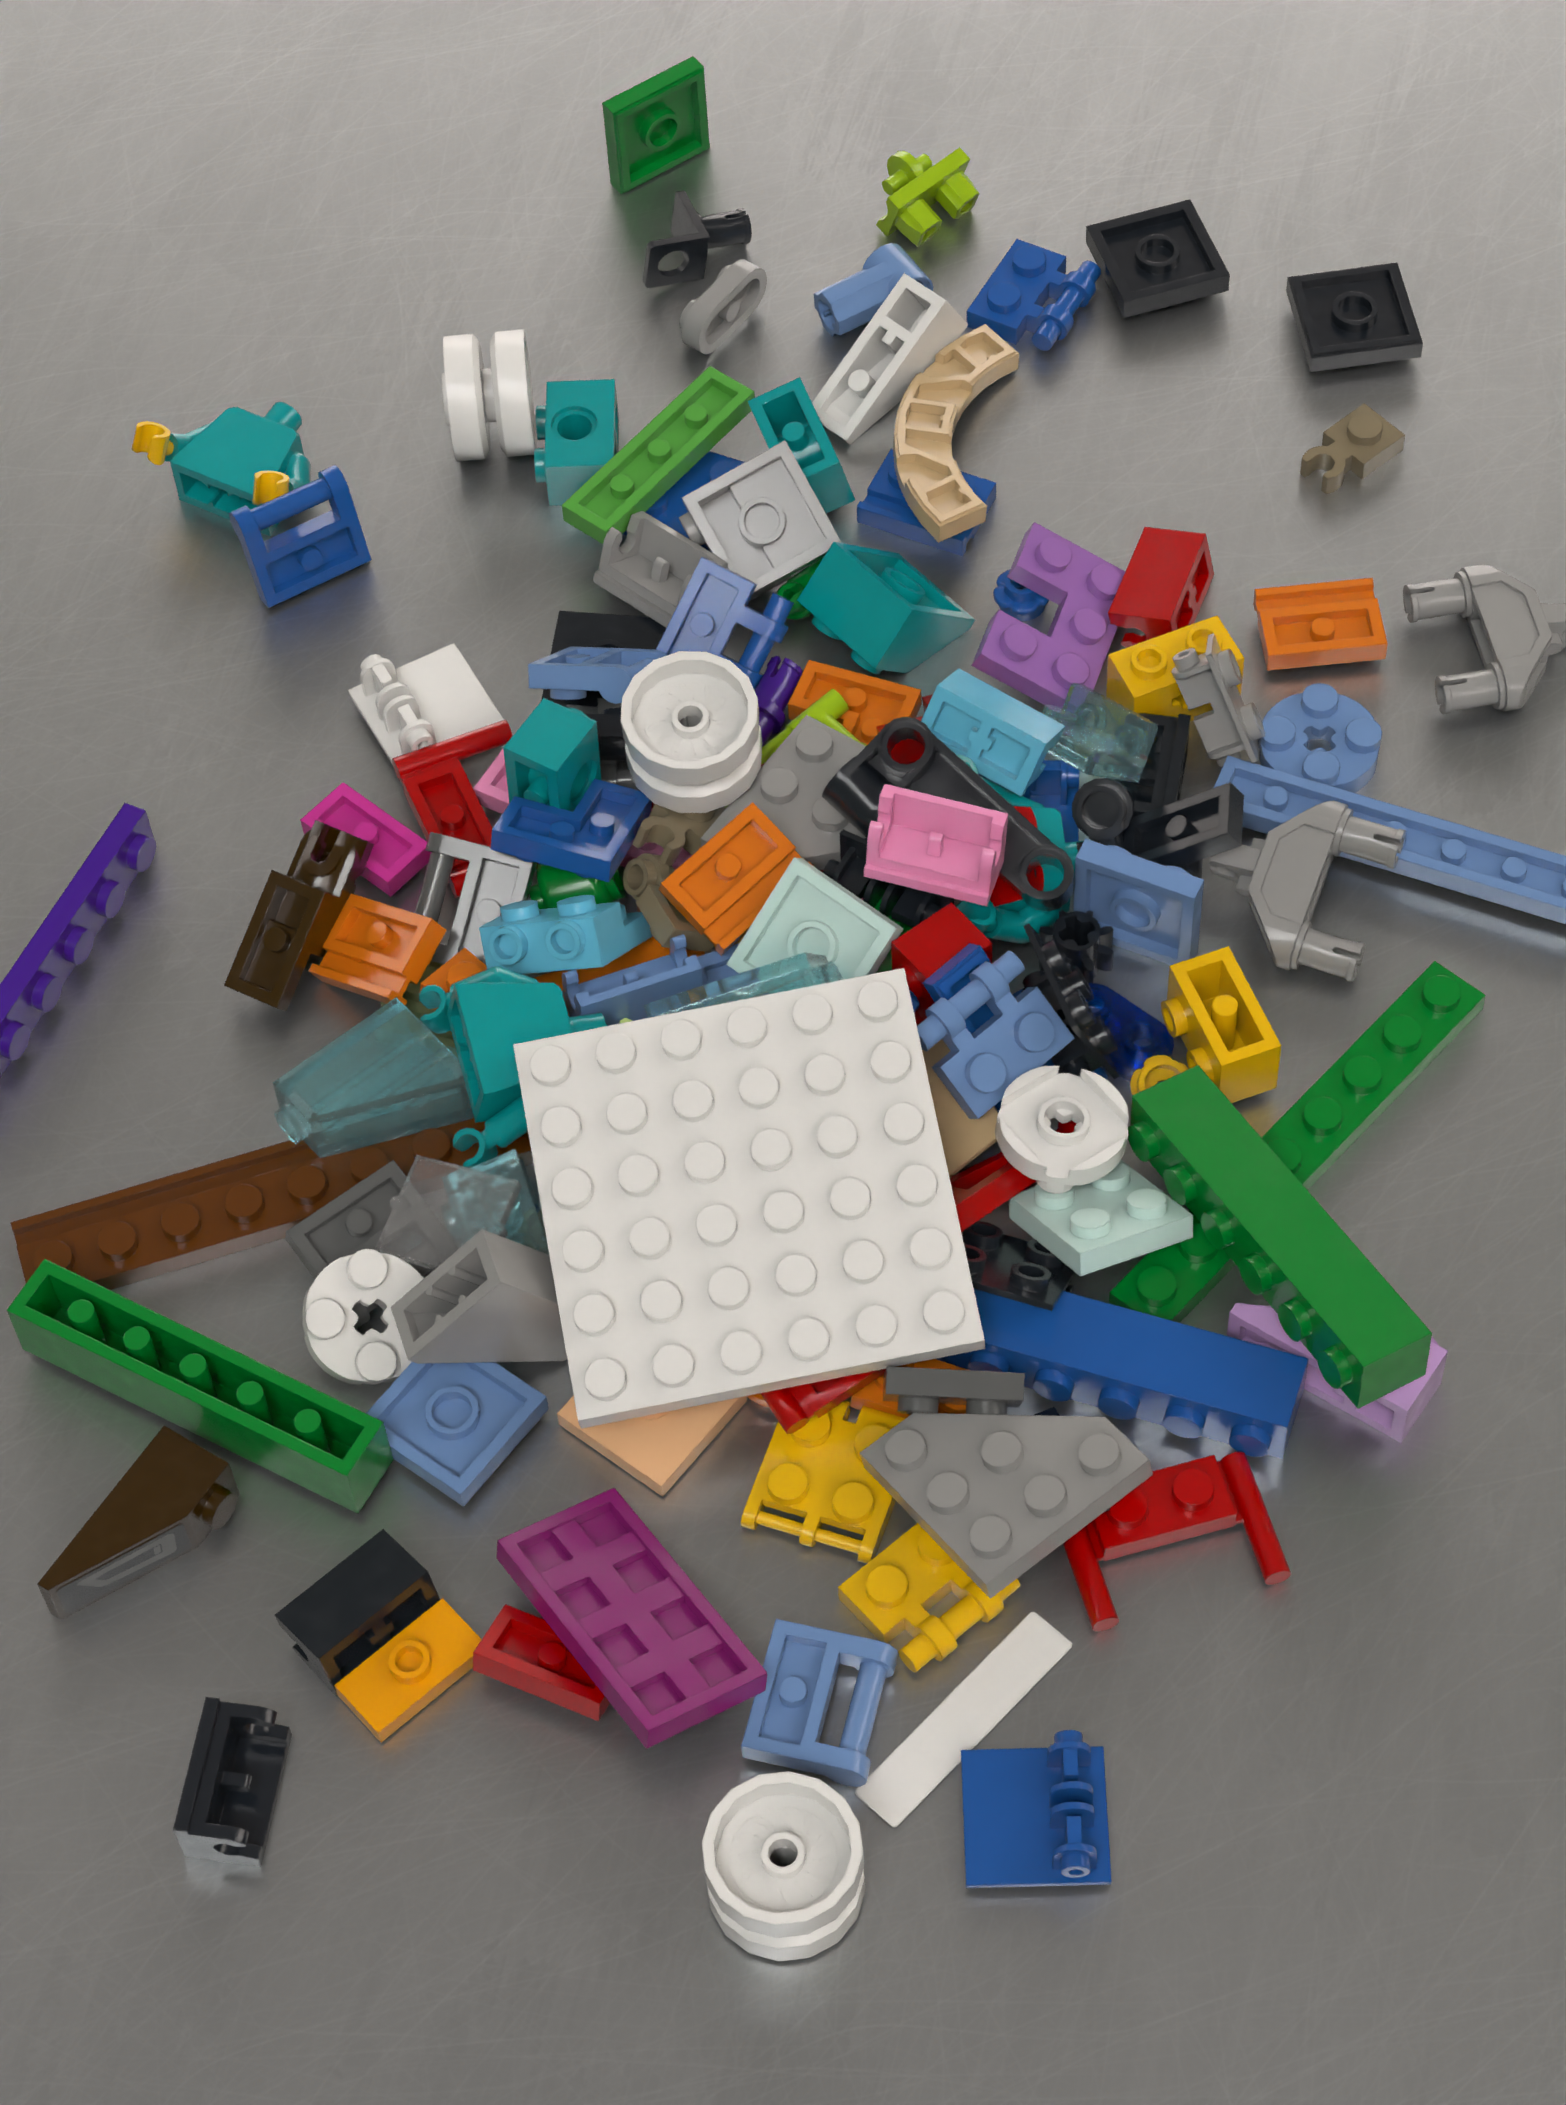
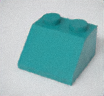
(881, 608)

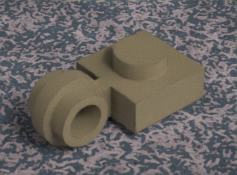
(642, 880)

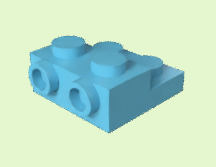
(561, 938)

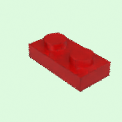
(532, 1658)

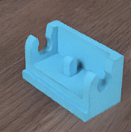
(992, 730)

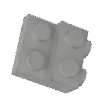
(761, 519)

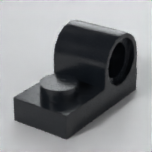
(1189, 829)

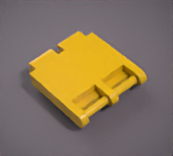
(824, 1481)

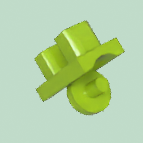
(917, 186)

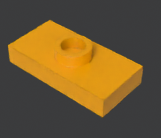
(410, 1670)

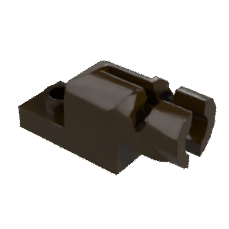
(297, 914)

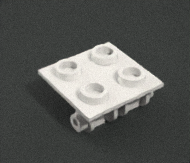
(421, 700)

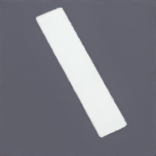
(963, 1719)

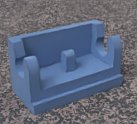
(628, 990)

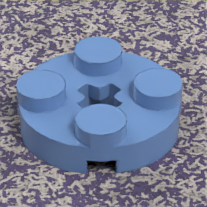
(1324, 716)

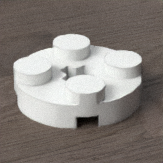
(1058, 1158)
(330, 1317)

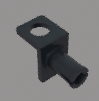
(693, 237)

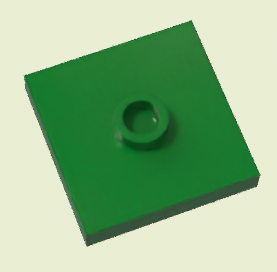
(656, 125)

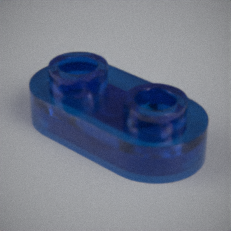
(1129, 1024)

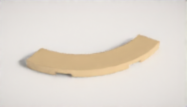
(926, 427)

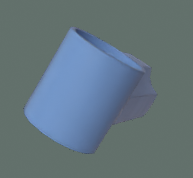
(859, 296)

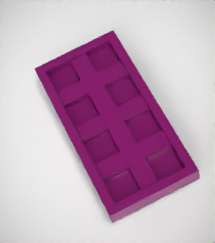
(631, 1617)

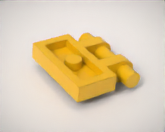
(907, 1582)

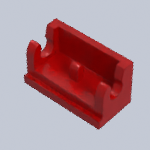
(1162, 584)

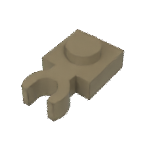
(1354, 443)
(674, 831)

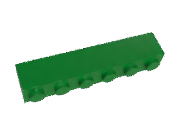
(1279, 1237)
(201, 1385)

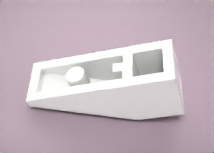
(886, 357)

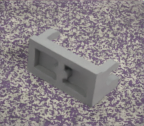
(649, 566)

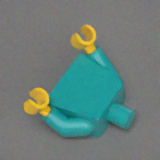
(232, 459)

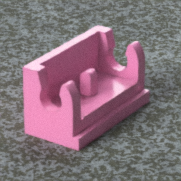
(936, 845)

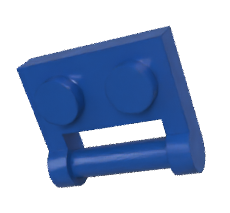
(309, 551)

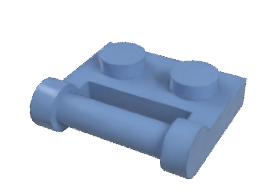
(585, 669)
(792, 1710)

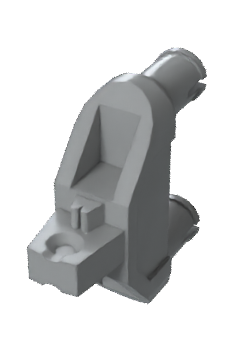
(1508, 628)
(1287, 876)

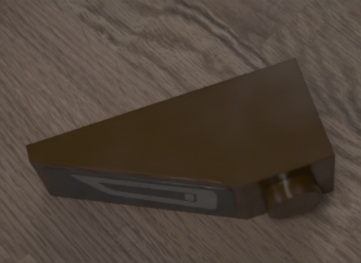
(147, 1520)

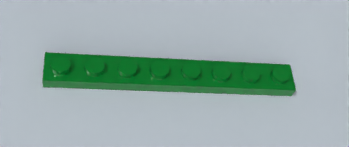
(1319, 1128)

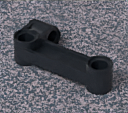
(941, 773)

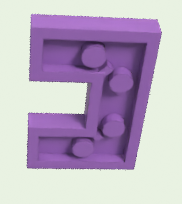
(1079, 632)

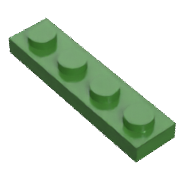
(659, 454)

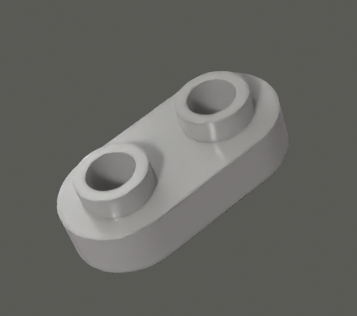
(722, 306)

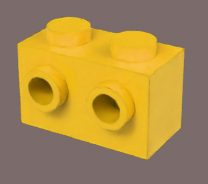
(1222, 1024)

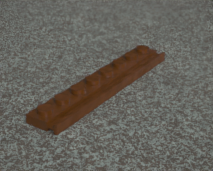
(217, 1207)

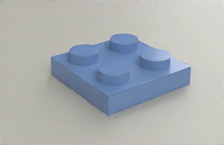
(1147, 904)
(457, 1422)

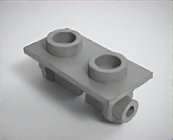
(1213, 680)

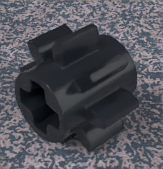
(1082, 942)

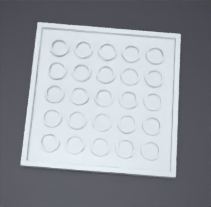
(746, 1198)

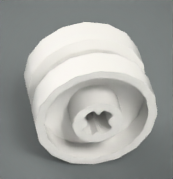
(487, 395)
(692, 731)
(784, 1866)

